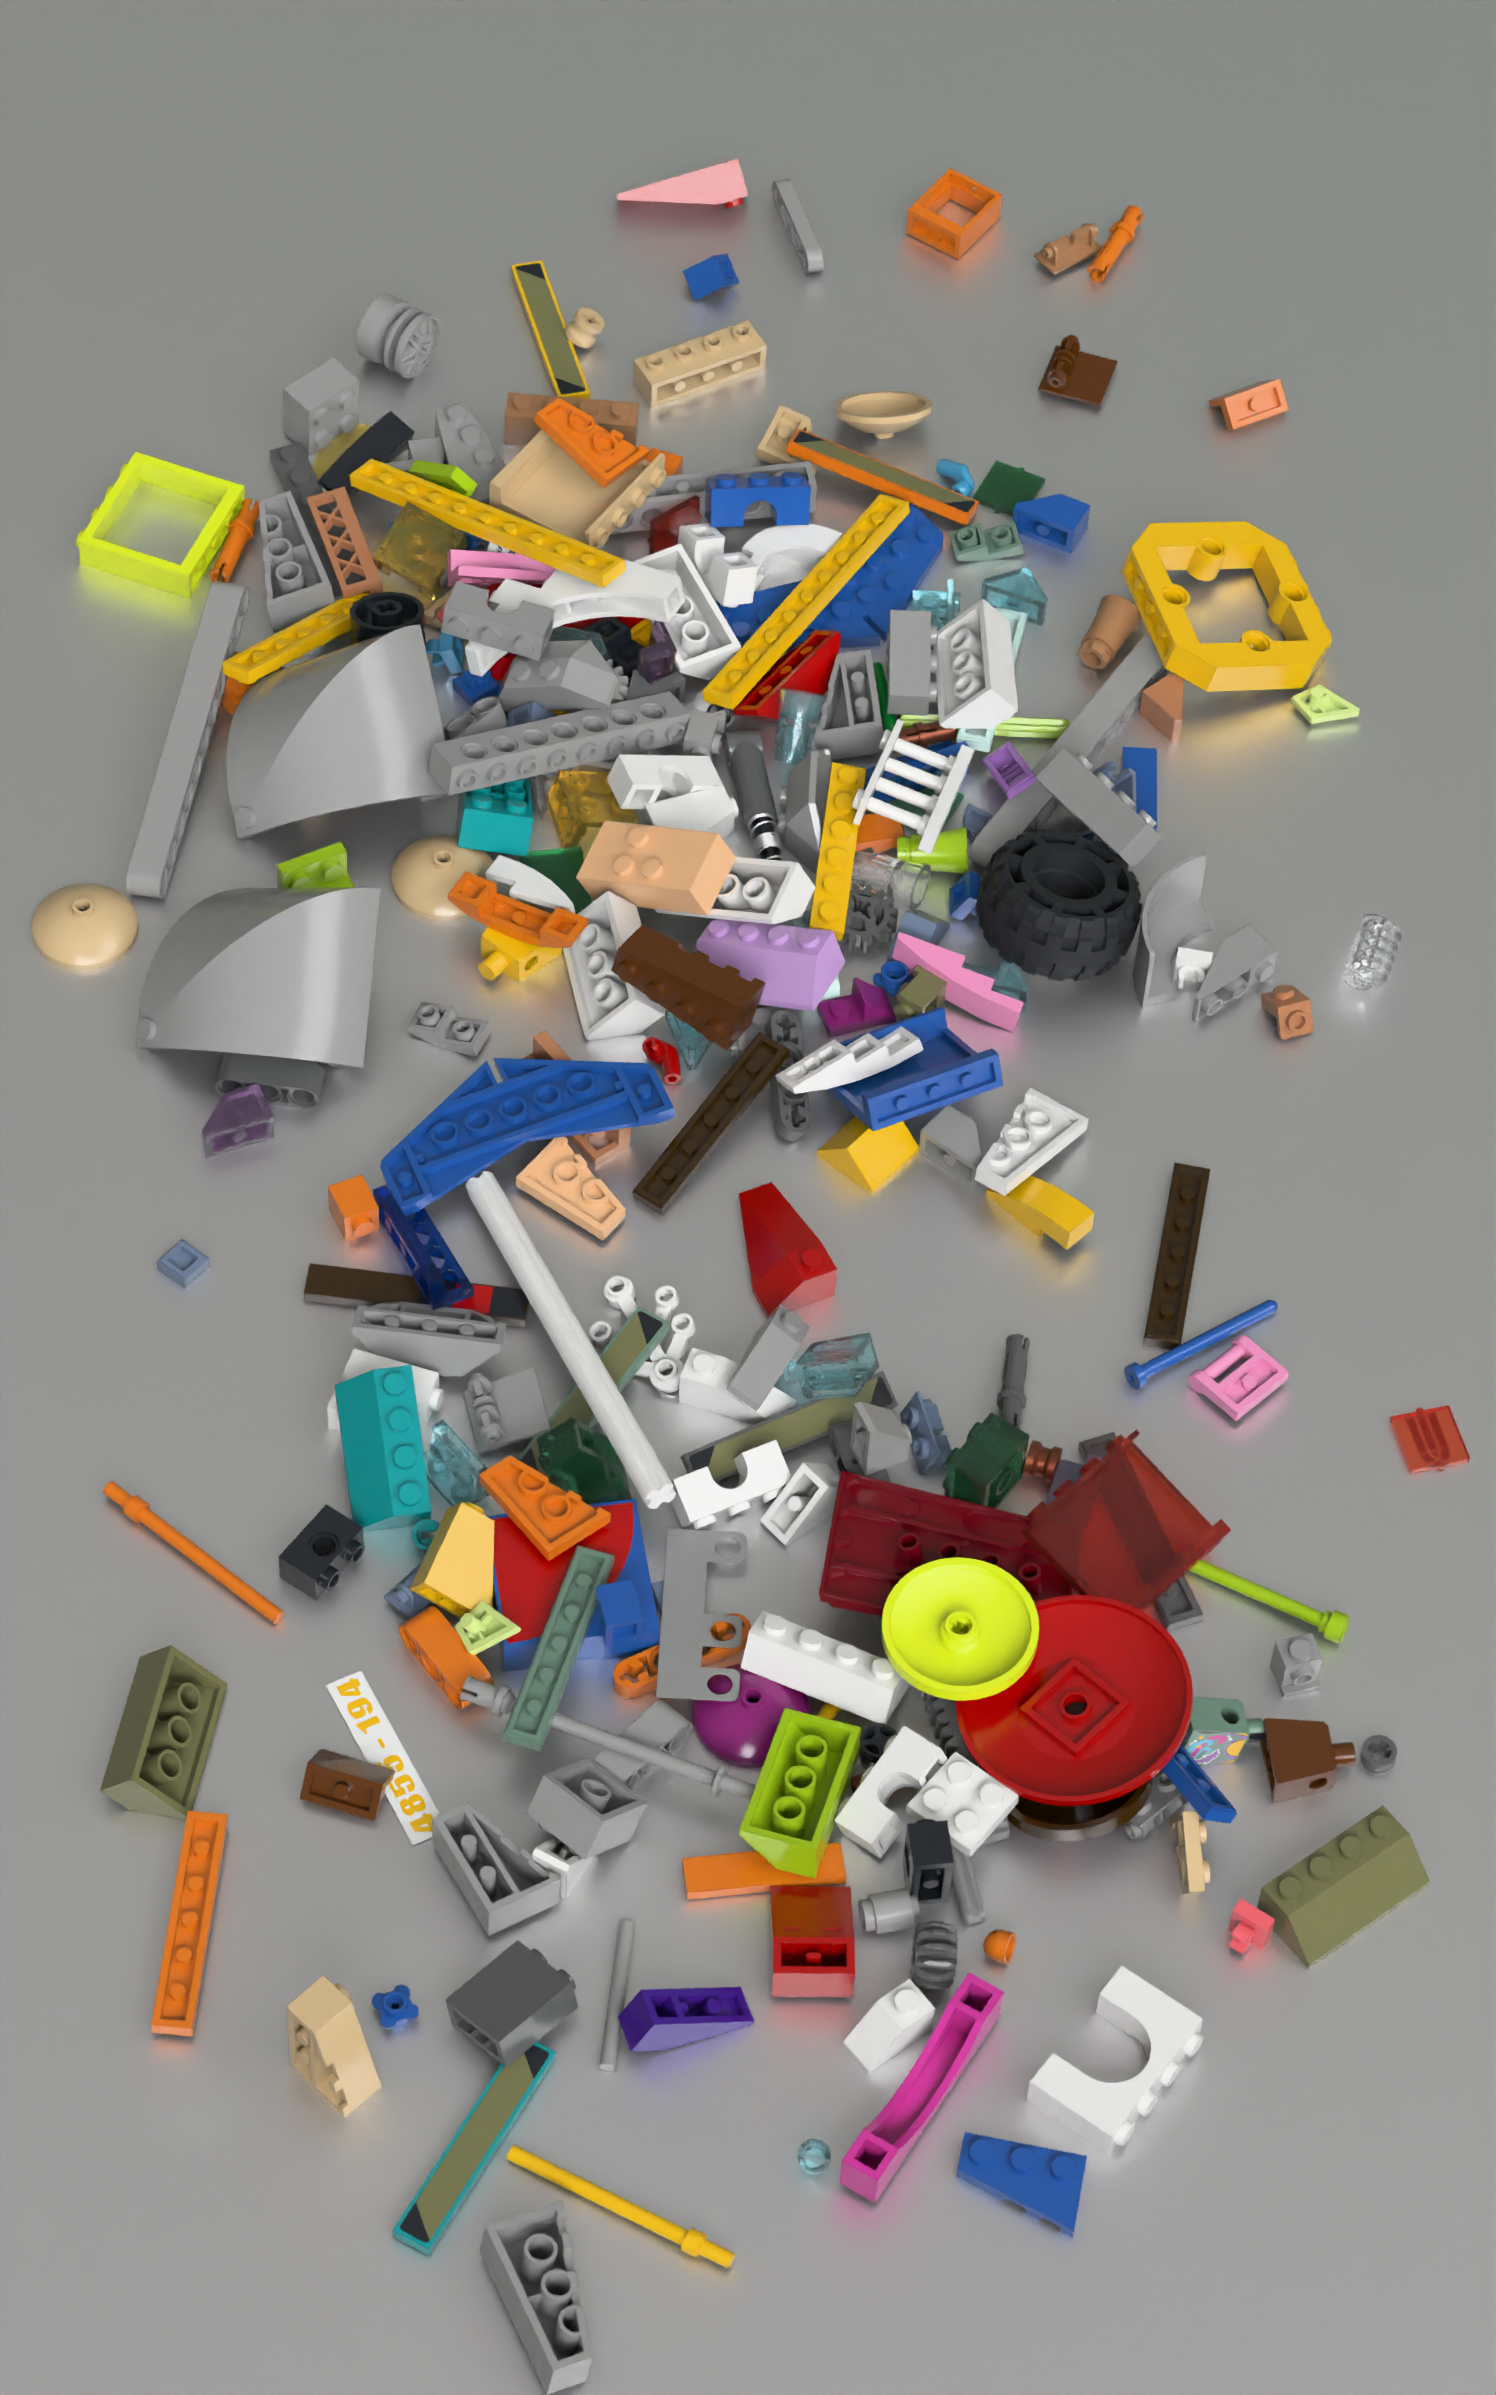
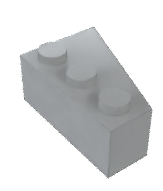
(910, 662)
(491, 1871)

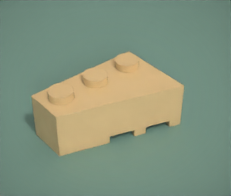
(330, 2046)

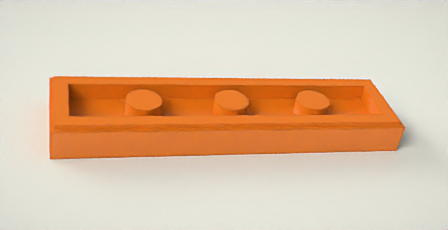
(752, 1873)

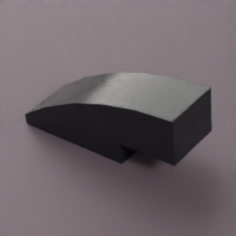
(380, 442)

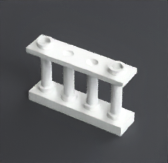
(935, 806)

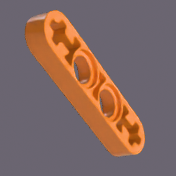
(646, 1684)

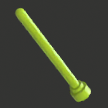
(1331, 1624)

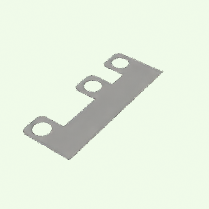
(683, 1617)

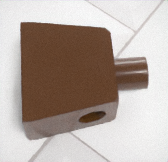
(1301, 1758)

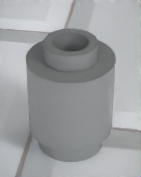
(888, 1911)

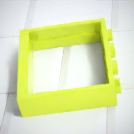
(145, 568)

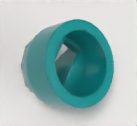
(424, 1525)

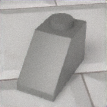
(953, 1144)
(878, 1438)

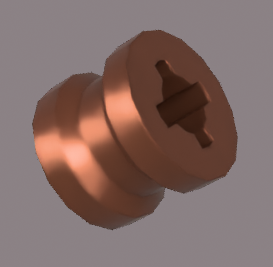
(1042, 1462)

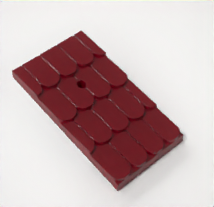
(891, 1529)

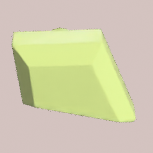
(1323, 705)
(484, 1628)

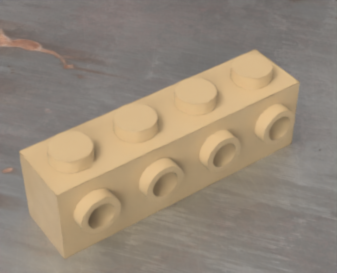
(699, 364)

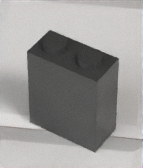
(512, 2003)

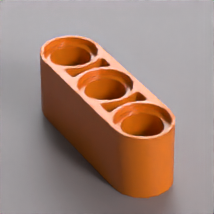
(442, 1653)

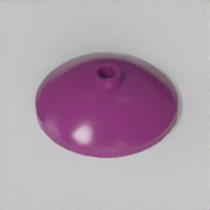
(739, 1729)

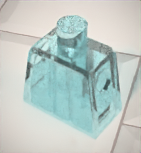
(834, 1367)

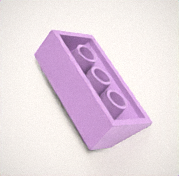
(790, 959)

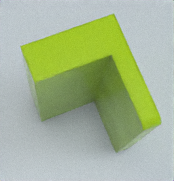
(444, 475)

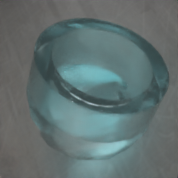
(817, 2149)

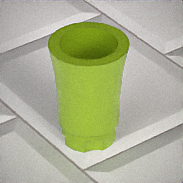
(947, 855)

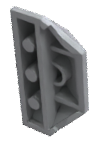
(565, 678)
(805, 806)
(437, 1340)

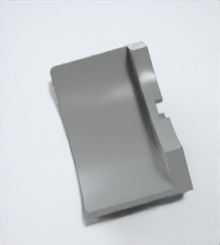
(1169, 921)

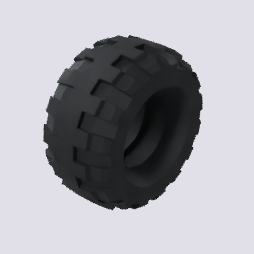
(1058, 905)

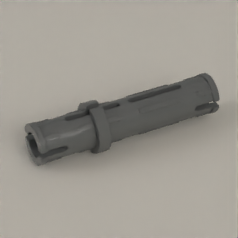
(1012, 1395)

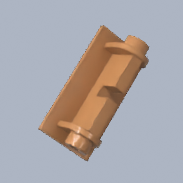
(1069, 250)

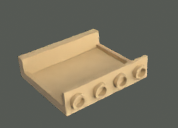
(556, 493)

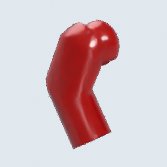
(665, 1057)

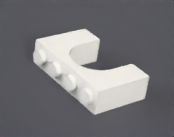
(1104, 2110)

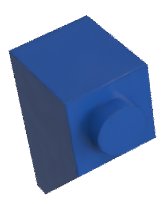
(1053, 520)

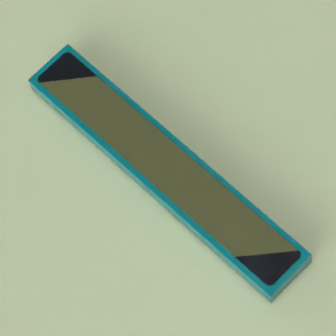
(472, 2149)

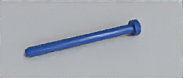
(1138, 1374)

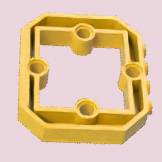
(1203, 551)

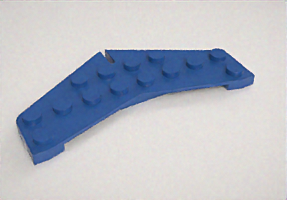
(865, 602)
(530, 1104)

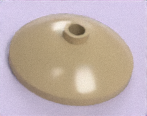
(883, 411)
(429, 871)
(84, 926)

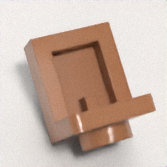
(1290, 1009)

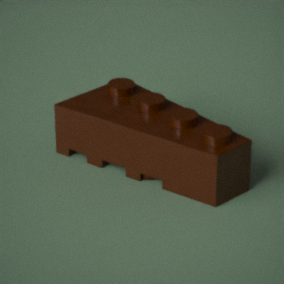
(689, 985)

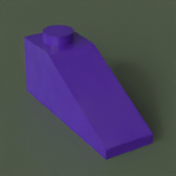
(682, 2016)

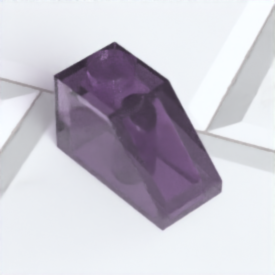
(238, 1121)

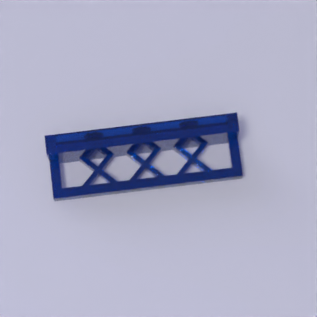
(417, 1255)

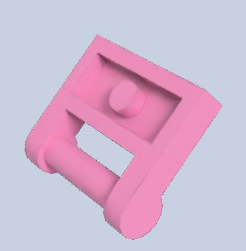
(1245, 1385)

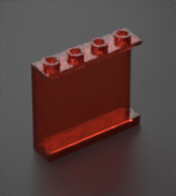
(1122, 1528)

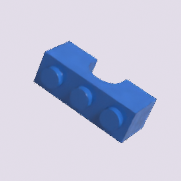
(731, 495)

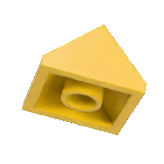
(867, 1155)

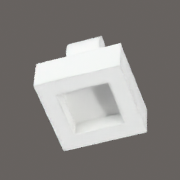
(1191, 966)

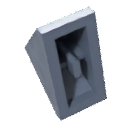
(921, 926)

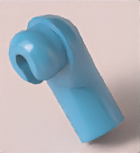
(959, 472)

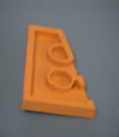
(592, 447)
(541, 1510)

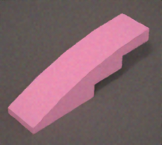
(964, 987)

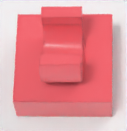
(1249, 1926)

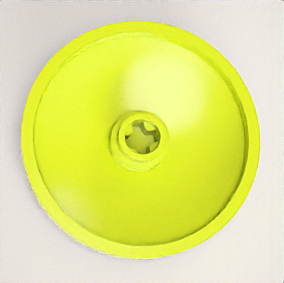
(960, 1629)

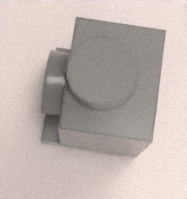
(704, 734)
(1296, 1665)

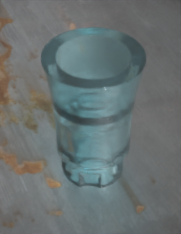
(796, 724)

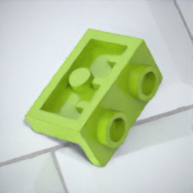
(316, 869)

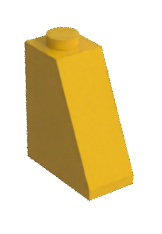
(459, 1561)

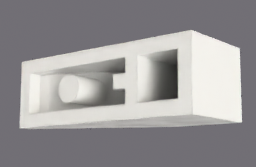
(705, 1384)

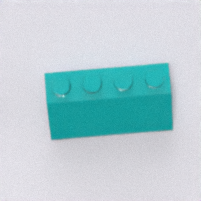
(383, 1449)

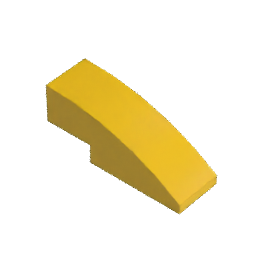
(1046, 1210)

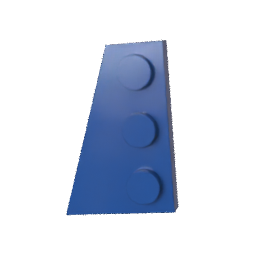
(1029, 2175)

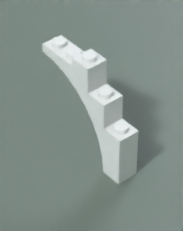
(635, 593)

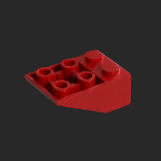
(811, 1941)

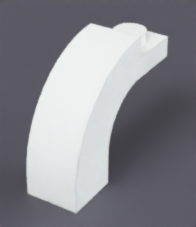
(789, 548)

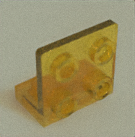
(581, 802)

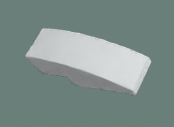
(527, 885)

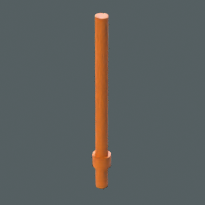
(139, 1511)

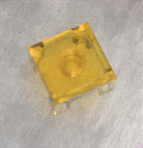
(418, 549)

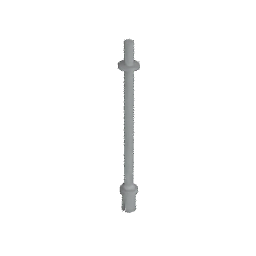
(502, 1701)

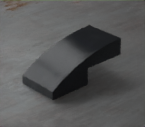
(618, 643)

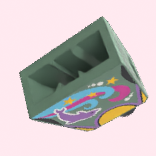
(1219, 1730)

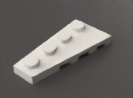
(1030, 1140)

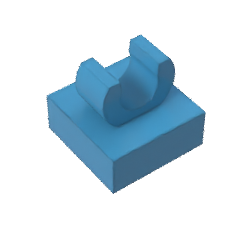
(447, 651)

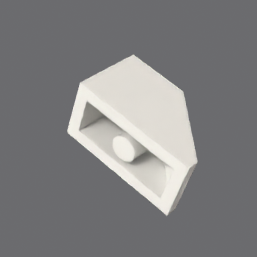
(803, 1502)
(890, 2026)

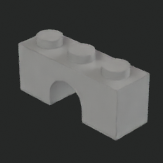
(517, 632)

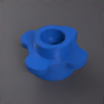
(892, 977)
(399, 2017)

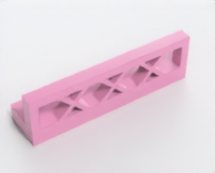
(488, 568)

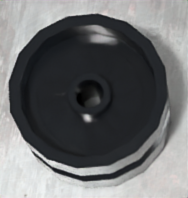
(384, 613)

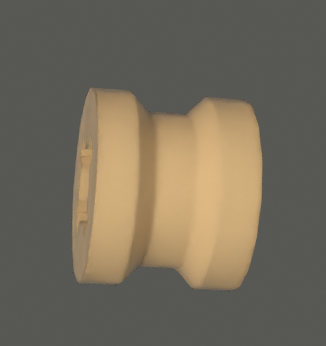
(584, 327)

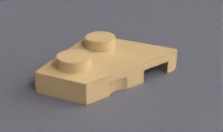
(780, 431)
(1191, 1834)

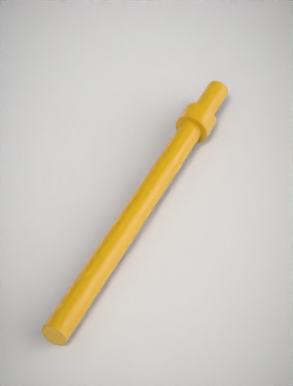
(691, 2241)

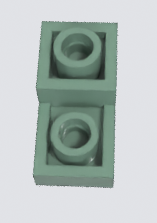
(991, 544)

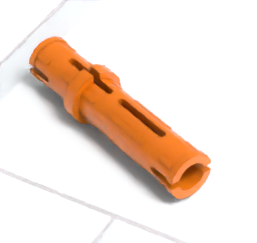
(1120, 235)
(240, 531)

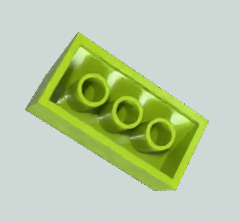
(801, 1791)

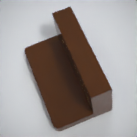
(345, 1784)

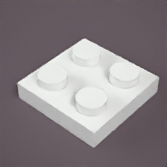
(966, 1799)

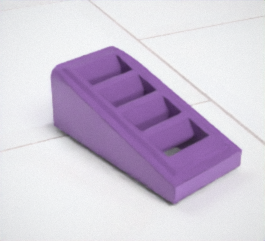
(1009, 770)

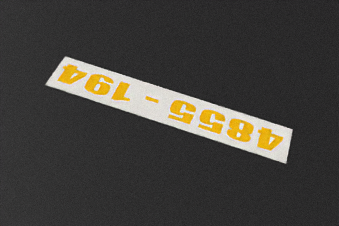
(383, 1748)

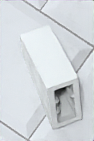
(699, 811)
(426, 1384)

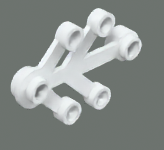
(660, 1362)

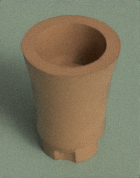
(1108, 631)

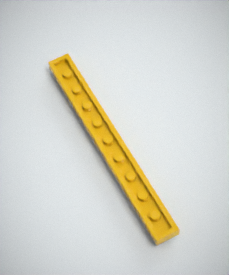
(489, 523)
(806, 602)

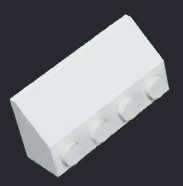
(698, 627)
(975, 670)
(761, 892)
(603, 1000)
(823, 1668)

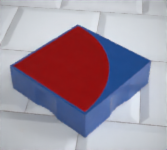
(529, 1584)

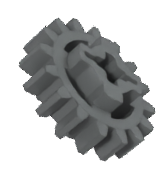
(863, 918)

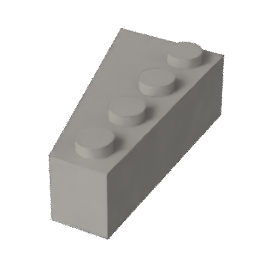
(293, 569)
(540, 2291)

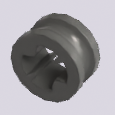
(1372, 1745)

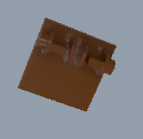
(1077, 373)

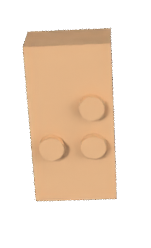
(657, 866)

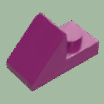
(861, 1010)

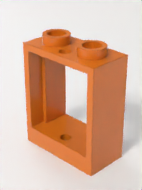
(942, 233)

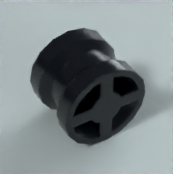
(874, 1737)

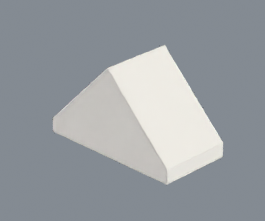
(556, 1857)

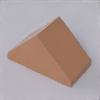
(1163, 706)

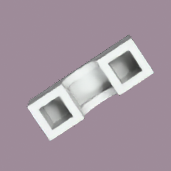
(726, 576)
(640, 778)
(760, 1475)
(905, 1762)

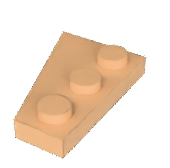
(569, 1187)

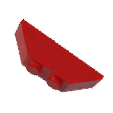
(802, 668)

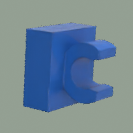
(473, 687)
(964, 895)

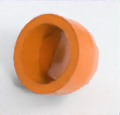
(1000, 1945)

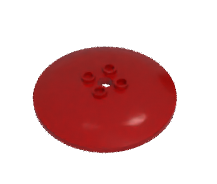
(1133, 1695)

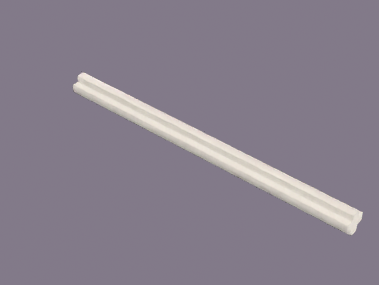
(571, 1341)

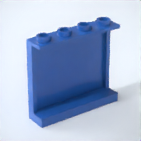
(926, 1081)

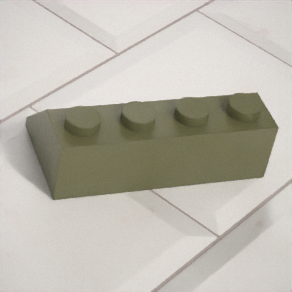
(164, 1735)
(1344, 1886)

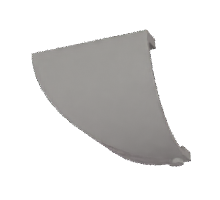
(335, 734)
(266, 975)

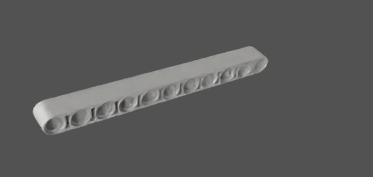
(1088, 735)
(187, 741)

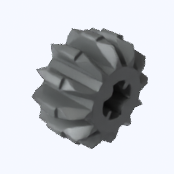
(934, 1955)

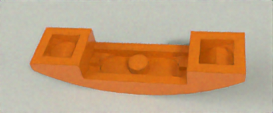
(514, 918)

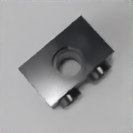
(325, 1533)
(928, 1861)

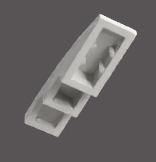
(840, 1064)

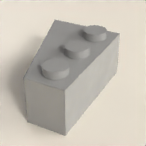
(851, 711)

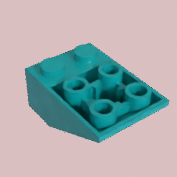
(496, 818)

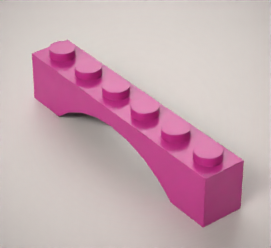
(898, 2126)

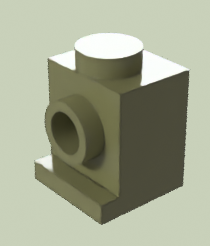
(920, 995)

